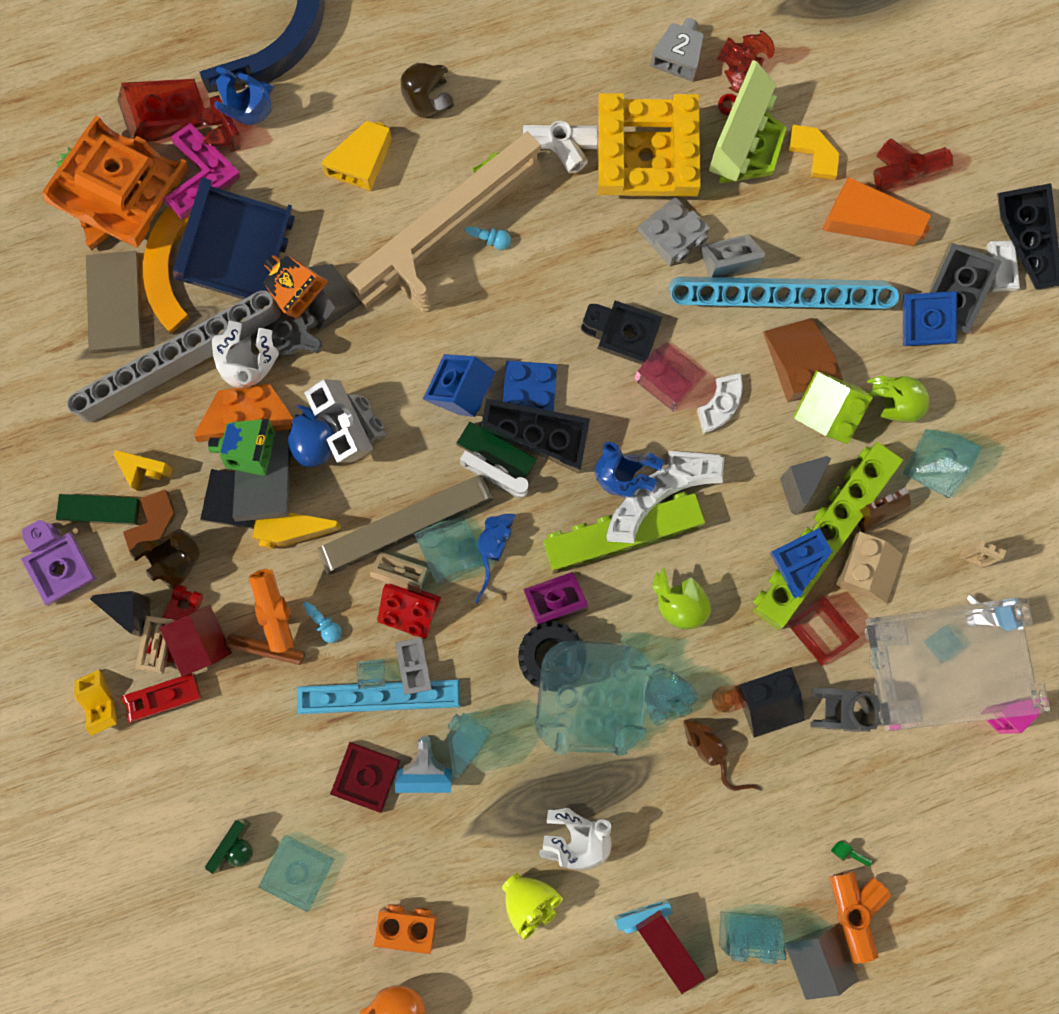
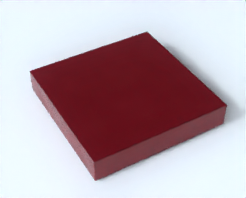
(365, 777)

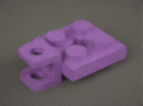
(48, 550)

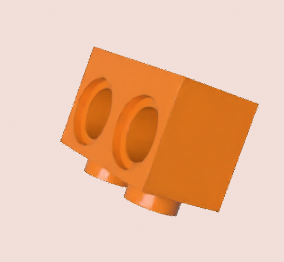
(405, 938)

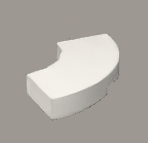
(723, 404)

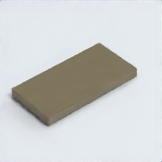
(113, 301)

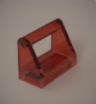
(835, 623)

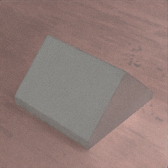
(732, 256)

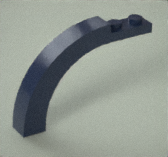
(281, 54)

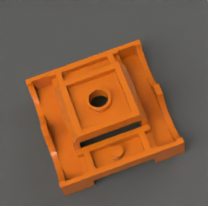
(98, 196)

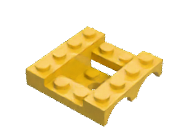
(674, 154)

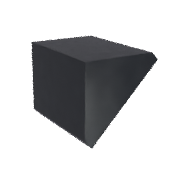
(125, 608)

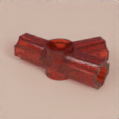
(899, 163)

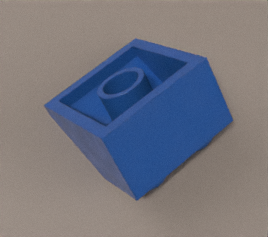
(460, 384)

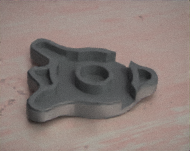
(293, 334)

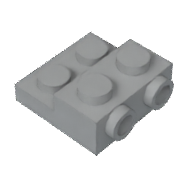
(674, 231)

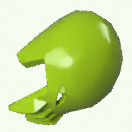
(904, 396)
(685, 606)

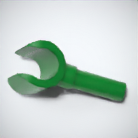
(843, 850)

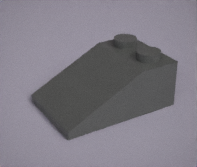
(969, 275)

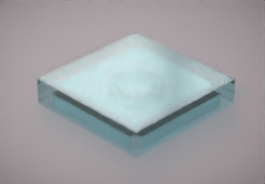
(296, 873)

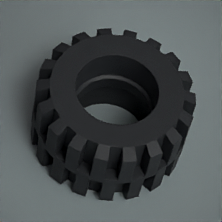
(532, 641)

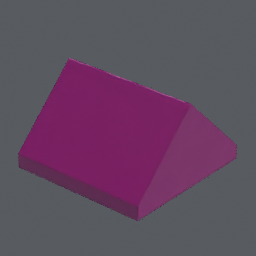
(556, 599)

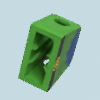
(245, 446)

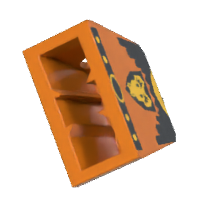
(292, 284)

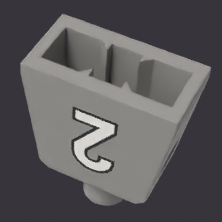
(679, 50)

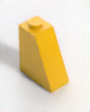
(359, 156)

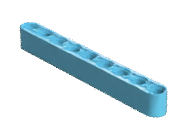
(793, 298)

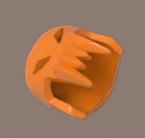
(396, 1000)

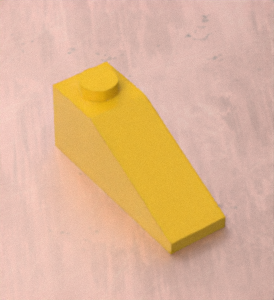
(291, 530)

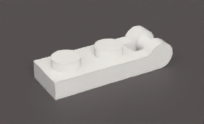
(495, 474)

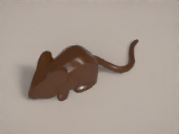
(710, 750)

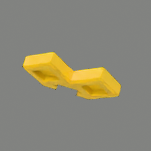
(812, 141)

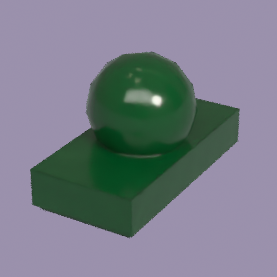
(232, 848)

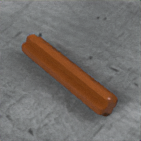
(262, 648)

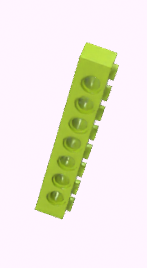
(884, 465)

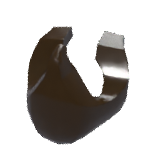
(416, 85)
(169, 557)

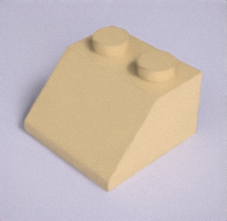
(869, 567)

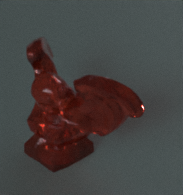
(740, 56)

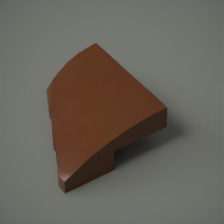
(885, 509)

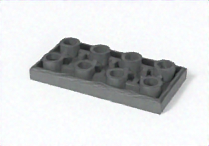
(266, 495)

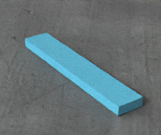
(390, 697)

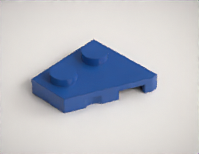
(801, 560)

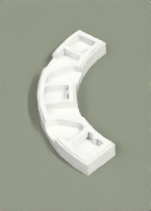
(669, 480)

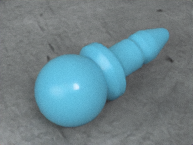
(499, 239)
(330, 631)

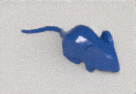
(492, 542)

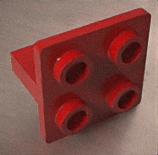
(407, 610)

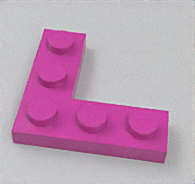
(208, 161)

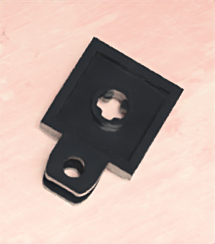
(610, 325)

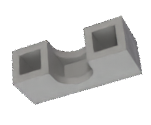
(332, 402)

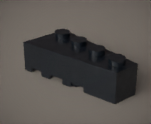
(541, 431)

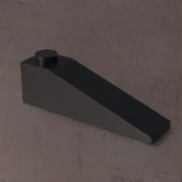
(1031, 226)

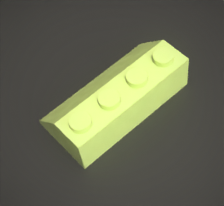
(743, 123)

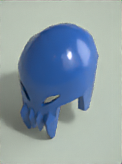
(308, 438)

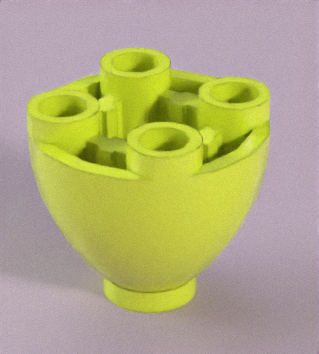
(529, 903)

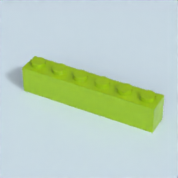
(591, 544)

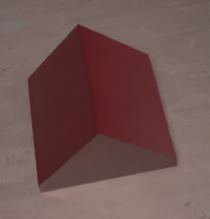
(195, 641)

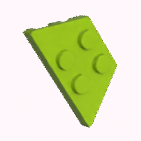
(766, 152)

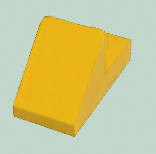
(137, 467)

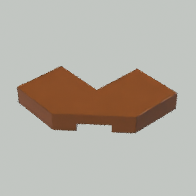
(159, 515)

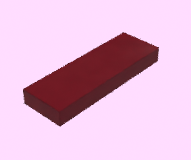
(670, 952)

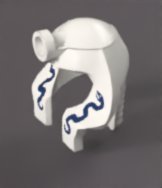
(239, 365)
(589, 842)

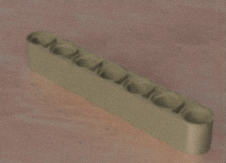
(404, 524)

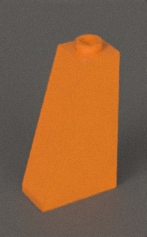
(875, 216)

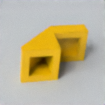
(96, 700)

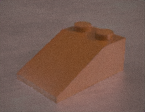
(797, 354)

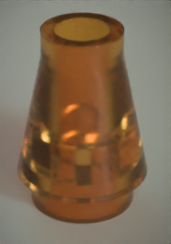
(719, 702)

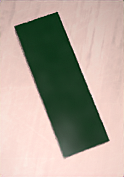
(496, 451)
(97, 509)

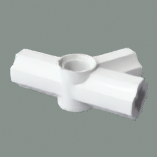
(569, 147)

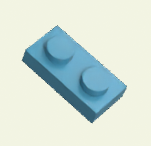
(628, 920)

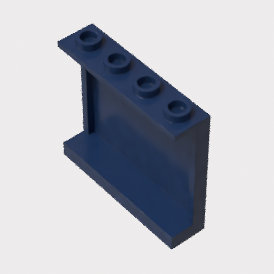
(230, 241)

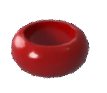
(722, 109)

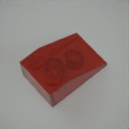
(159, 107)

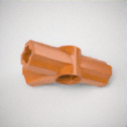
(271, 610)
(866, 903)

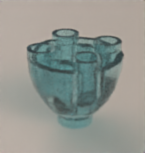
(668, 695)

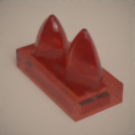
(225, 133)

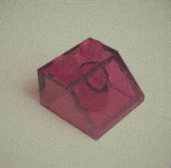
(669, 376)

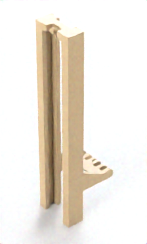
(428, 234)

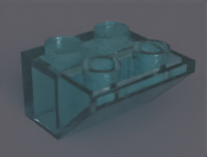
(752, 936)

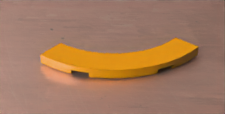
(158, 269)

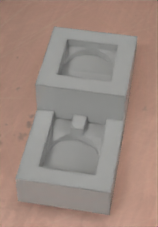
(413, 666)

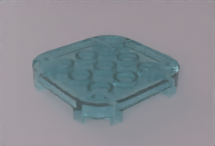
(592, 697)

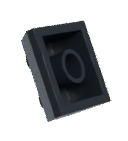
(771, 702)

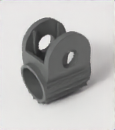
(870, 710)

